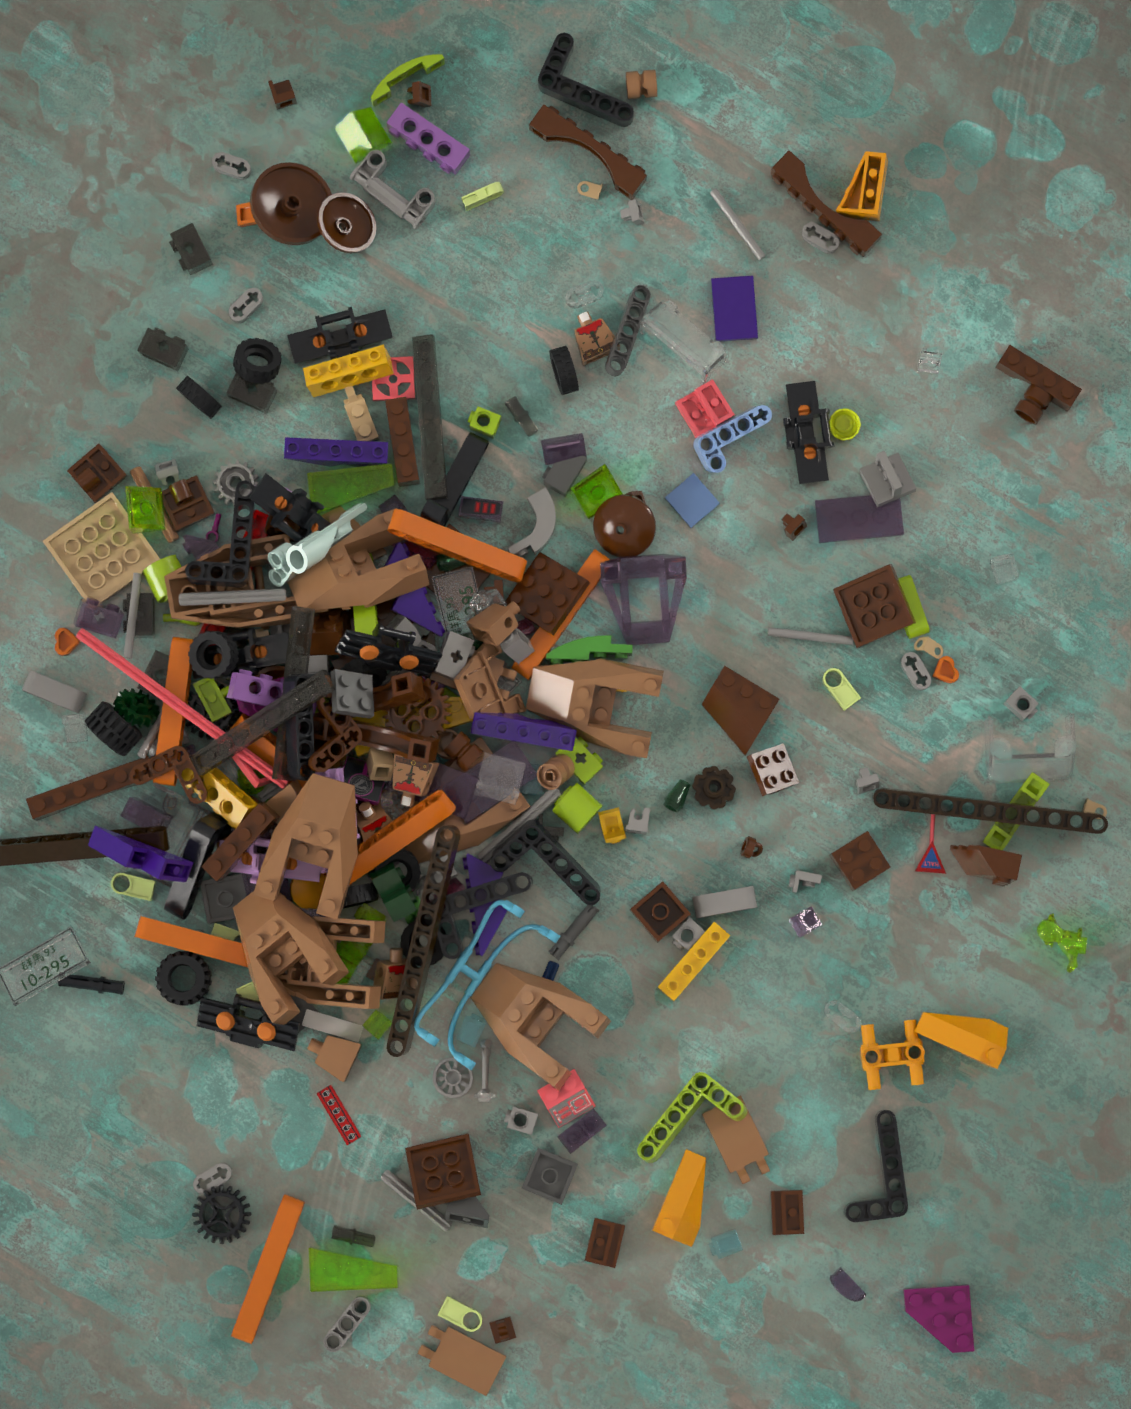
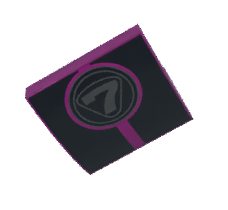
(357, 774)

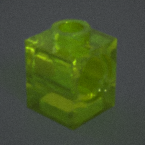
(377, 1024)

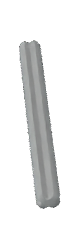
(229, 597)
(530, 814)

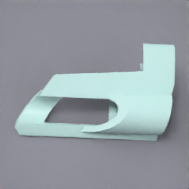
(297, 558)

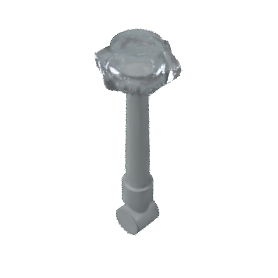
(485, 1094)

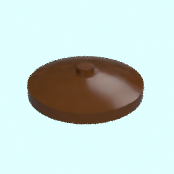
(288, 201)

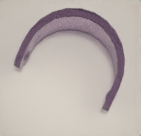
(846, 1286)

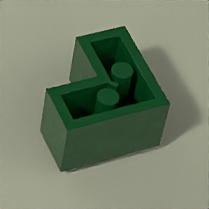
(395, 895)

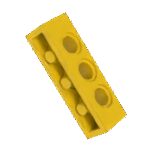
(348, 371)
(223, 796)
(693, 961)

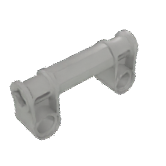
(389, 196)

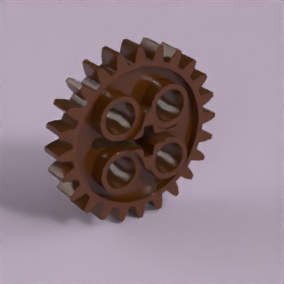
(428, 726)

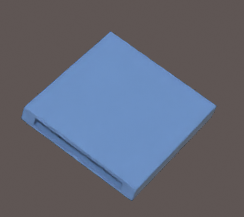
(692, 500)

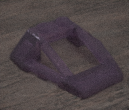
(644, 566)

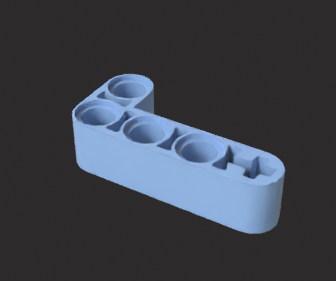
(734, 433)

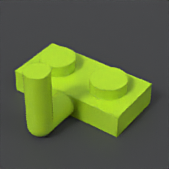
(213, 698)

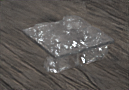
(500, 778)

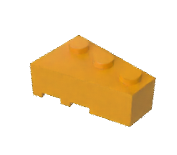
(866, 189)

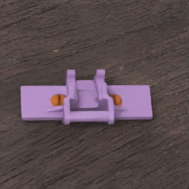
(252, 862)

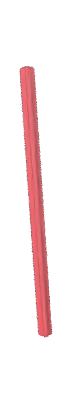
(173, 701)

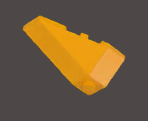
(971, 1036)
(682, 1206)

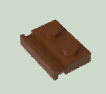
(787, 1212)
(604, 1243)

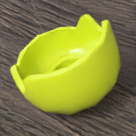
(844, 424)

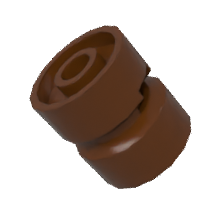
(1031, 407)
(463, 751)

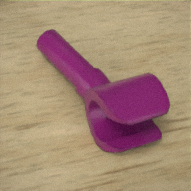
(215, 528)

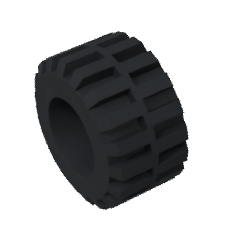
(113, 729)
(164, 975)

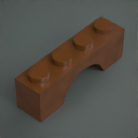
(1023, 367)
(402, 441)
(399, 691)
(238, 842)

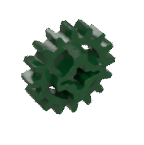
(136, 708)

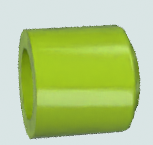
(155, 575)
(576, 807)

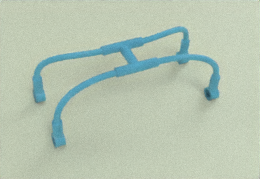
(476, 977)

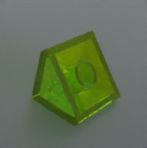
(362, 133)
(594, 490)
(145, 509)

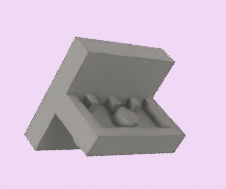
(887, 479)

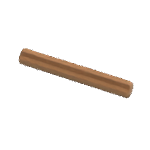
(142, 481)

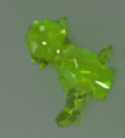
(1068, 941)

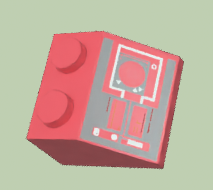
(568, 1102)

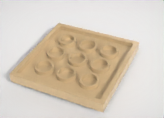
(101, 550)

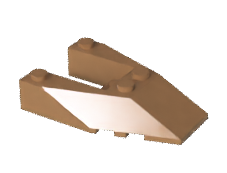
(349, 575)
(234, 614)
(584, 697)
(317, 831)
(474, 831)
(275, 939)
(303, 982)
(524, 1012)

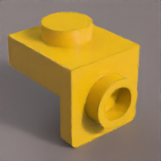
(612, 825)

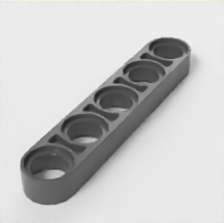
(621, 337)

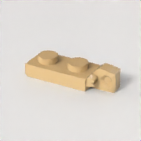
(359, 416)

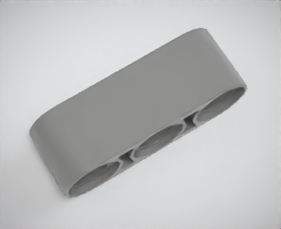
(54, 691)
(724, 902)
(339, 1331)

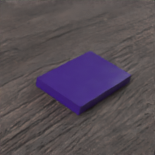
(734, 308)

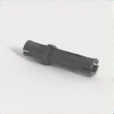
(567, 938)

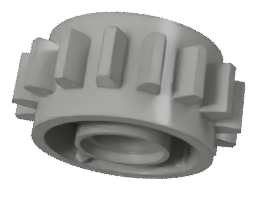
(230, 473)

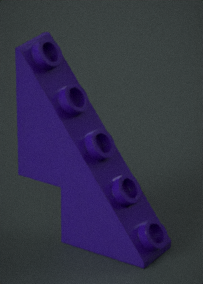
(336, 452)
(414, 604)
(524, 730)
(140, 855)
(479, 874)

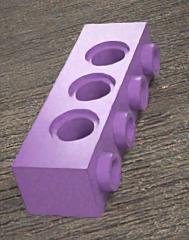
(405, 116)
(240, 691)

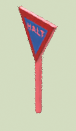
(931, 861)

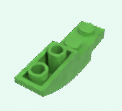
(581, 648)

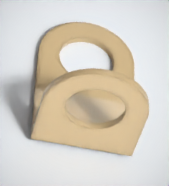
(594, 189)
(929, 646)
(1090, 806)

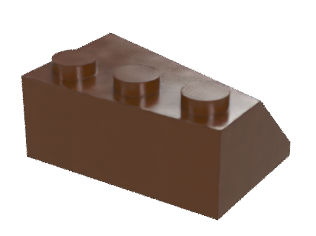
(739, 707)
(988, 863)

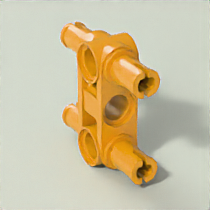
(892, 1054)

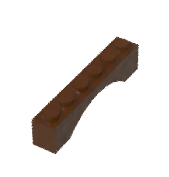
(553, 127)
(857, 233)
(399, 742)
(85, 789)

